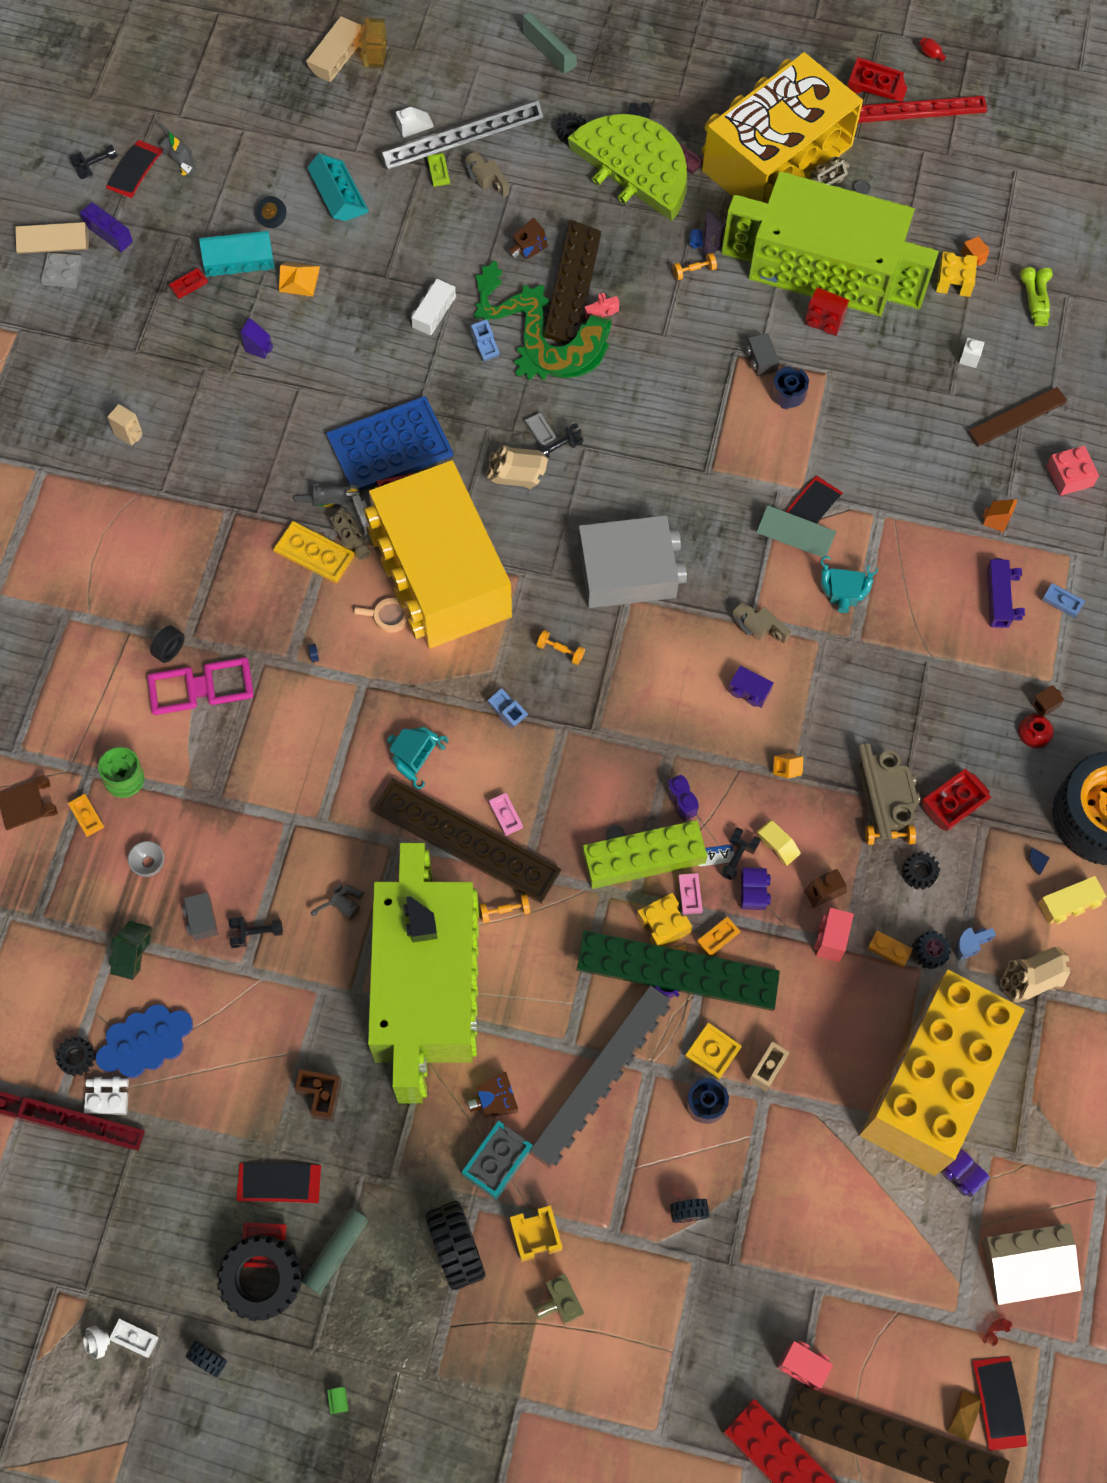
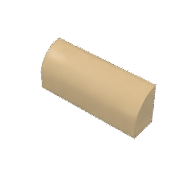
(335, 49)
(52, 238)

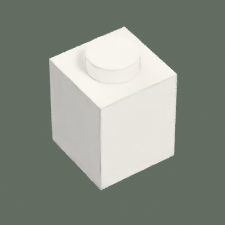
(971, 352)

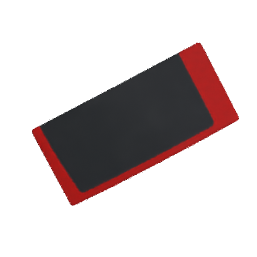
(133, 168)
(814, 500)
(278, 1182)
(1000, 1403)

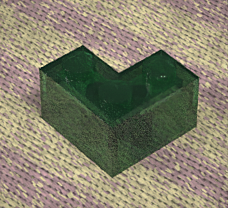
(128, 949)

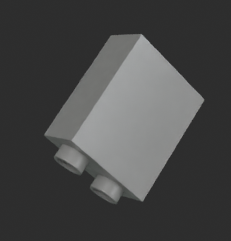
(630, 561)

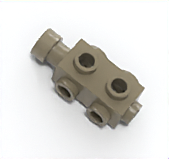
(831, 171)
(349, 533)

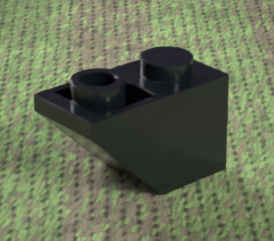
(422, 921)

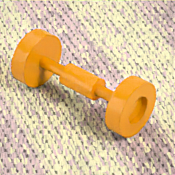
(710, 262)
(543, 639)
(910, 834)
(505, 908)

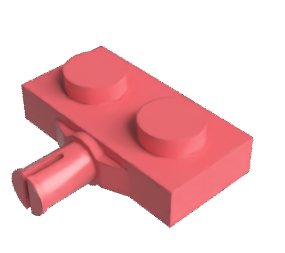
(602, 307)

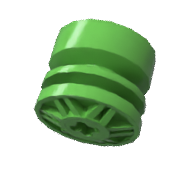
(117, 763)

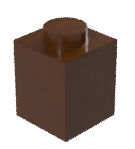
(1047, 701)

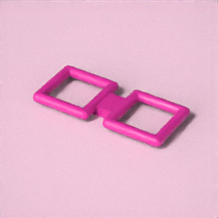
(200, 686)

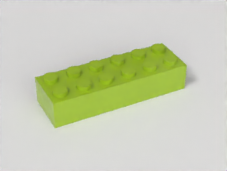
(644, 854)

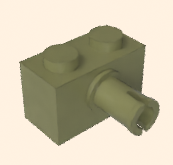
(561, 1300)

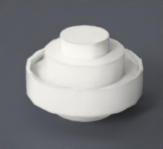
(95, 1342)

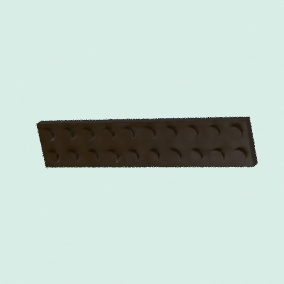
(467, 840)
(890, 1441)

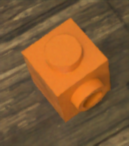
(976, 248)

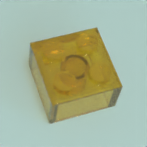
(373, 42)

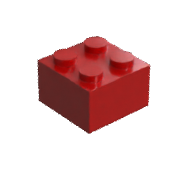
(826, 311)

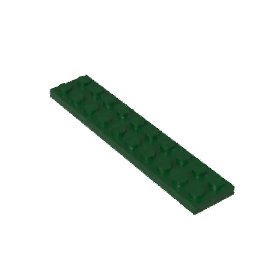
(678, 970)

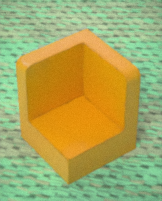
(788, 765)

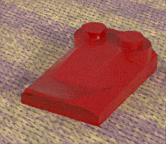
(877, 80)
(955, 800)

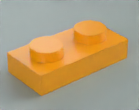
(86, 815)
(718, 936)
(890, 949)

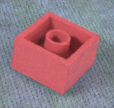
(1072, 470)
(834, 936)
(805, 1365)

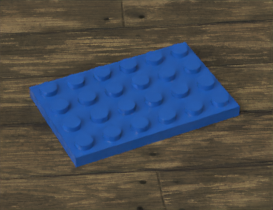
(390, 444)

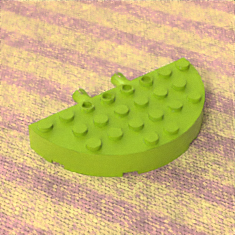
(636, 156)

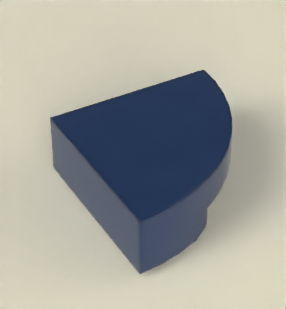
(1038, 860)

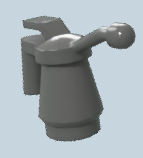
(345, 905)

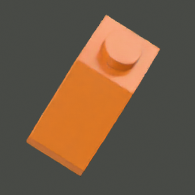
(999, 514)

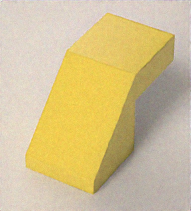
(777, 839)

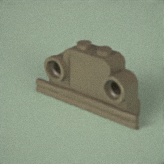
(887, 790)

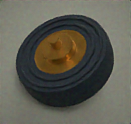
(271, 212)

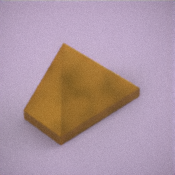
(964, 1415)

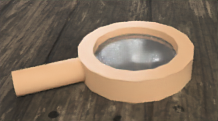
(387, 615)

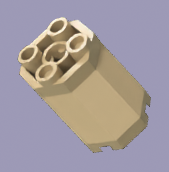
(516, 466)
(1035, 974)

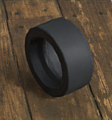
(167, 644)

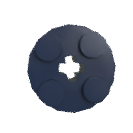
(790, 387)
(700, 1110)

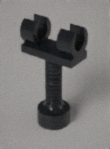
(84, 171)
(569, 438)
(729, 871)
(235, 923)

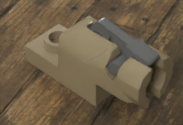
(486, 173)
(760, 623)

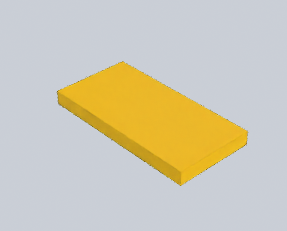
(314, 552)

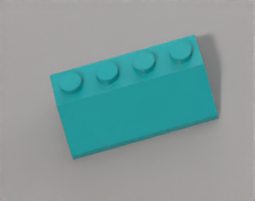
(337, 188)
(237, 253)

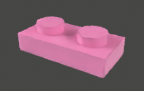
(505, 814)
(690, 894)

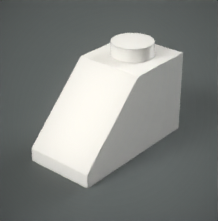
(412, 121)

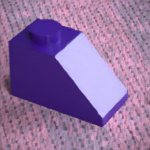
(255, 339)

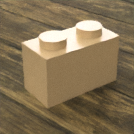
(125, 425)
(769, 1066)

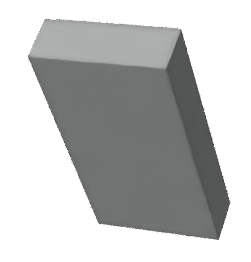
(541, 430)

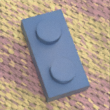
(1063, 600)

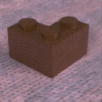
(324, 1089)

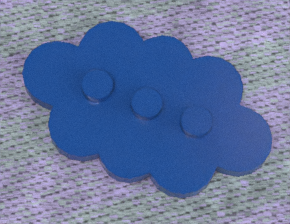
(144, 1041)

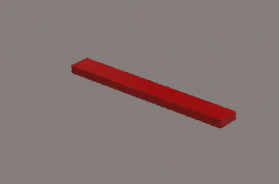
(922, 109)

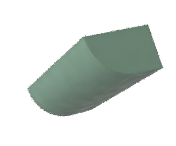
(548, 43)
(796, 531)
(335, 1251)

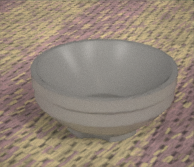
(140, 853)

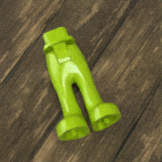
(1038, 305)

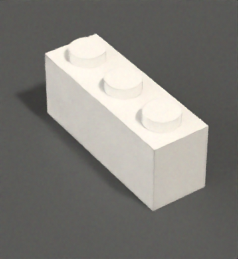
(433, 307)

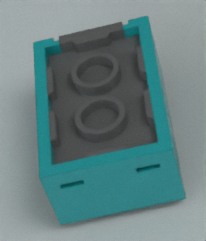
(497, 1160)

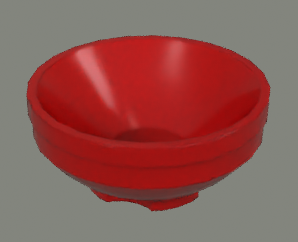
(1032, 737)

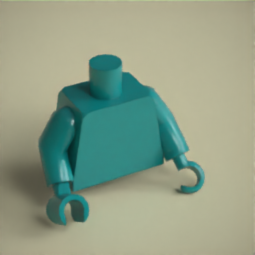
(845, 586)
(412, 749)

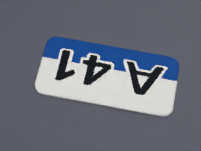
(719, 855)

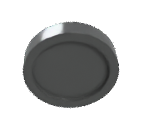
(862, 187)
(614, 832)

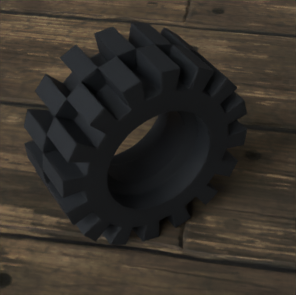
(568, 121)
(912, 878)
(67, 1047)

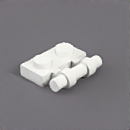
(106, 1103)

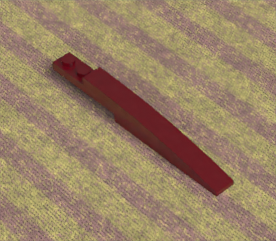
(70, 1121)

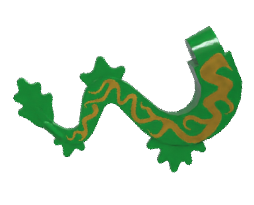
(539, 357)

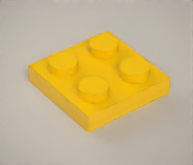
(713, 1051)

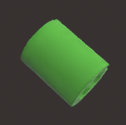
(337, 1400)

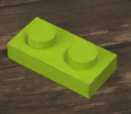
(438, 169)

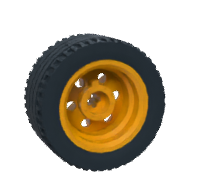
(1078, 820)

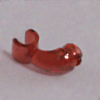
(998, 1325)

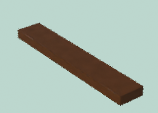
(1017, 416)

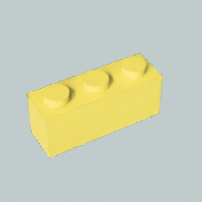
(1072, 900)

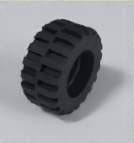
(455, 1245)
(230, 1283)

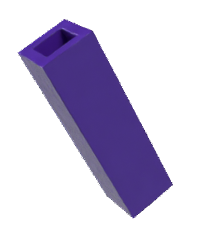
(999, 593)

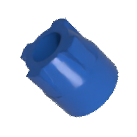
(696, 238)

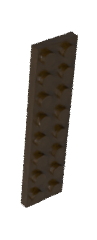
(572, 282)

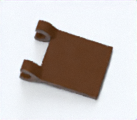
(25, 804)

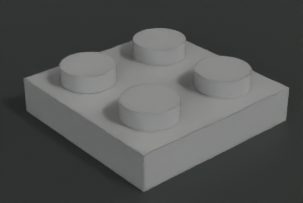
(62, 270)

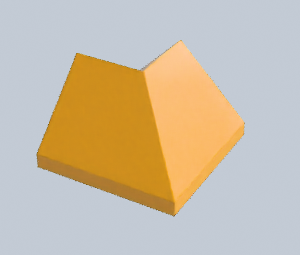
(298, 278)

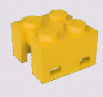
(956, 271)
(664, 921)
(536, 1234)

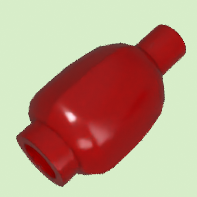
(932, 49)

